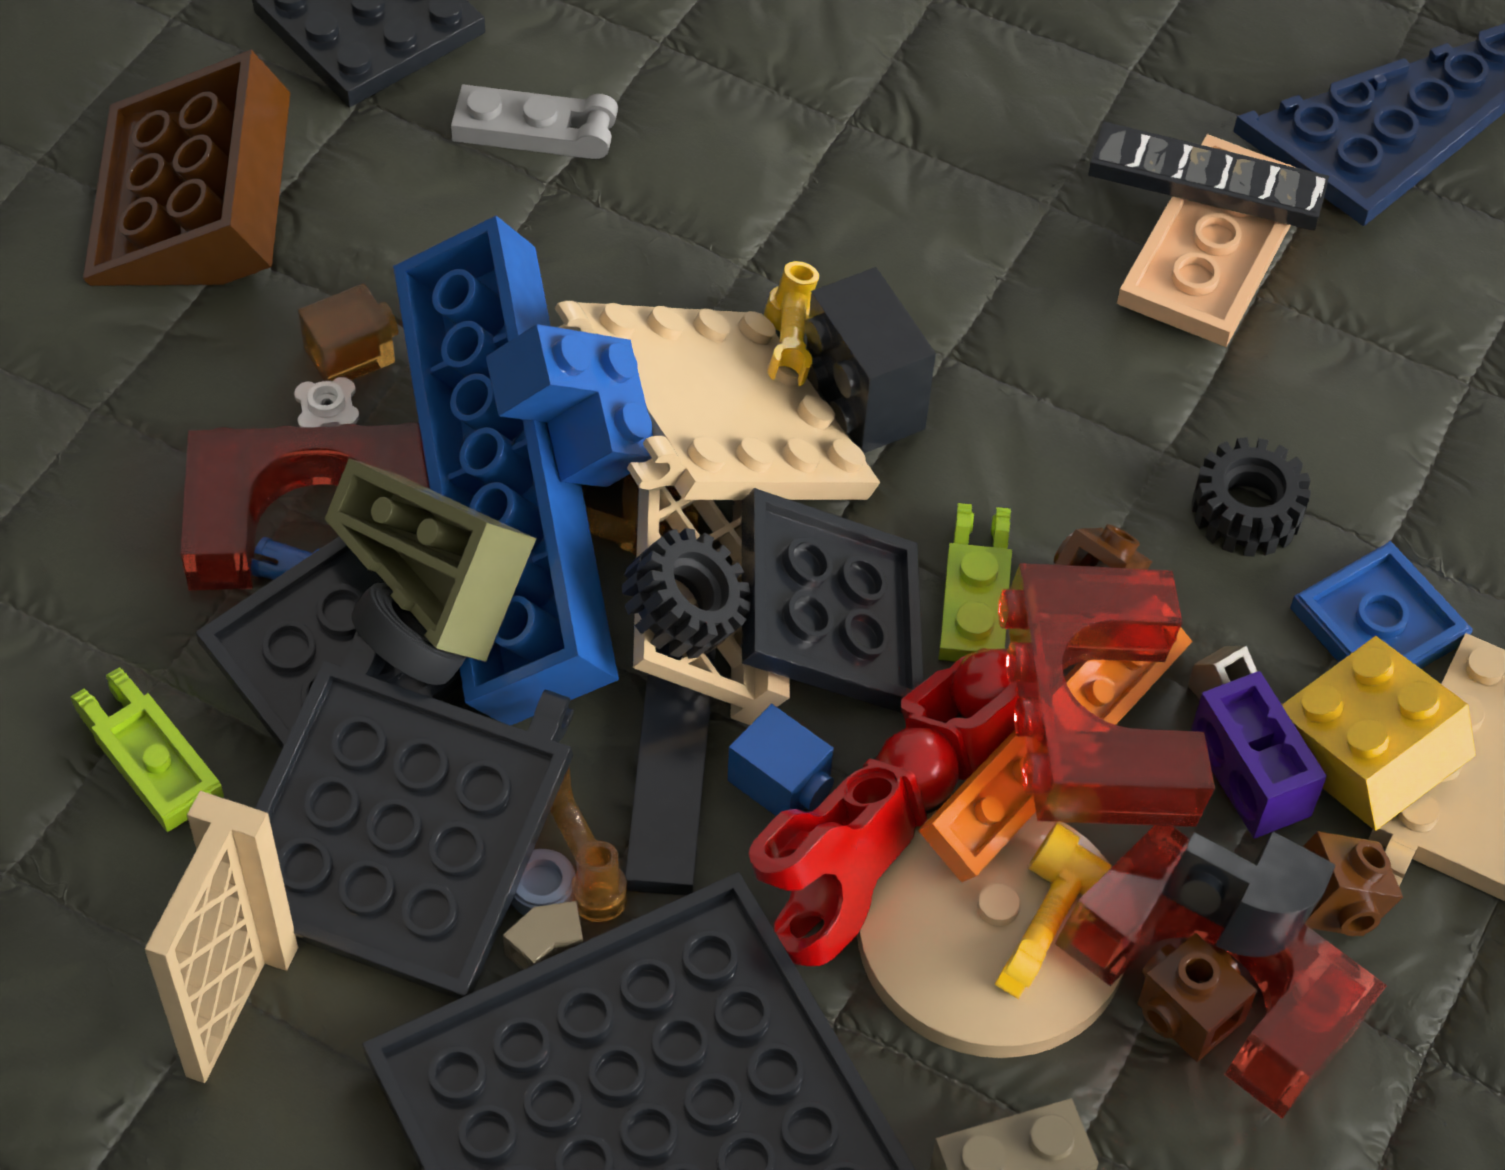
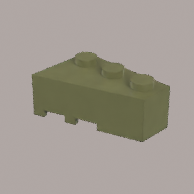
(434, 554)

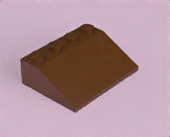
(191, 179)

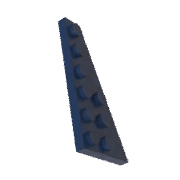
(1387, 124)

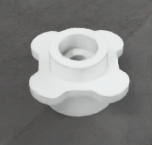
(313, 396)

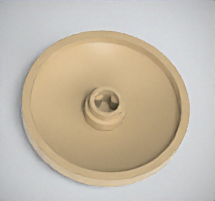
(943, 942)

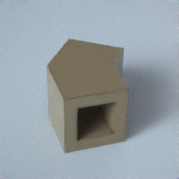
(1221, 668)
(543, 934)

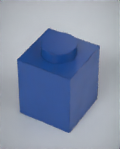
(781, 763)

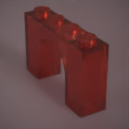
(243, 471)
(1073, 759)
(1309, 989)

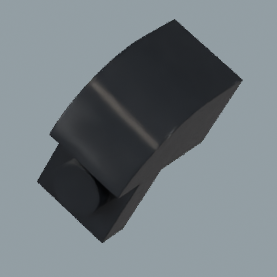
(1255, 902)

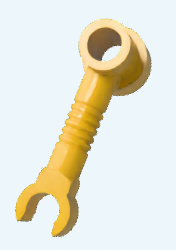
(787, 310)
(1070, 871)

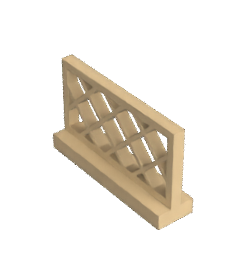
(750, 688)
(220, 929)

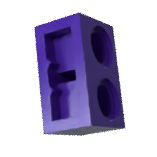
(1258, 754)

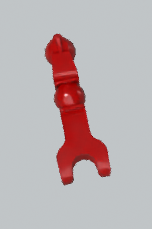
(872, 815)

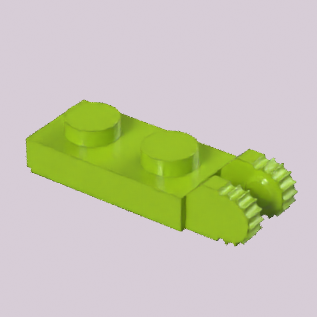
(974, 587)
(148, 750)

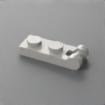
(534, 121)

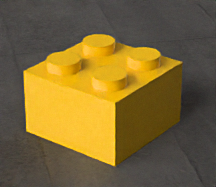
(1381, 731)

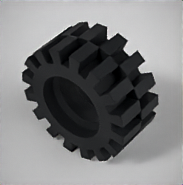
(1255, 469)
(668, 611)

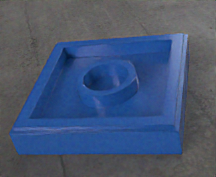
(1382, 599)

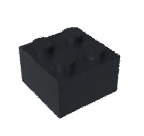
(869, 360)

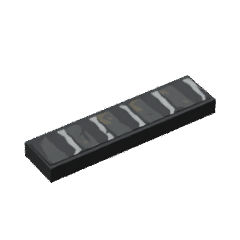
(1208, 175)

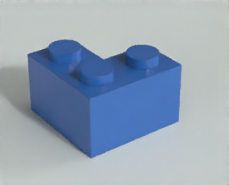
(583, 391)

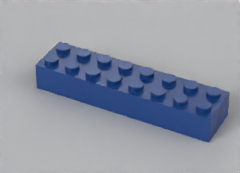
(455, 311)

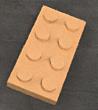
(1202, 263)

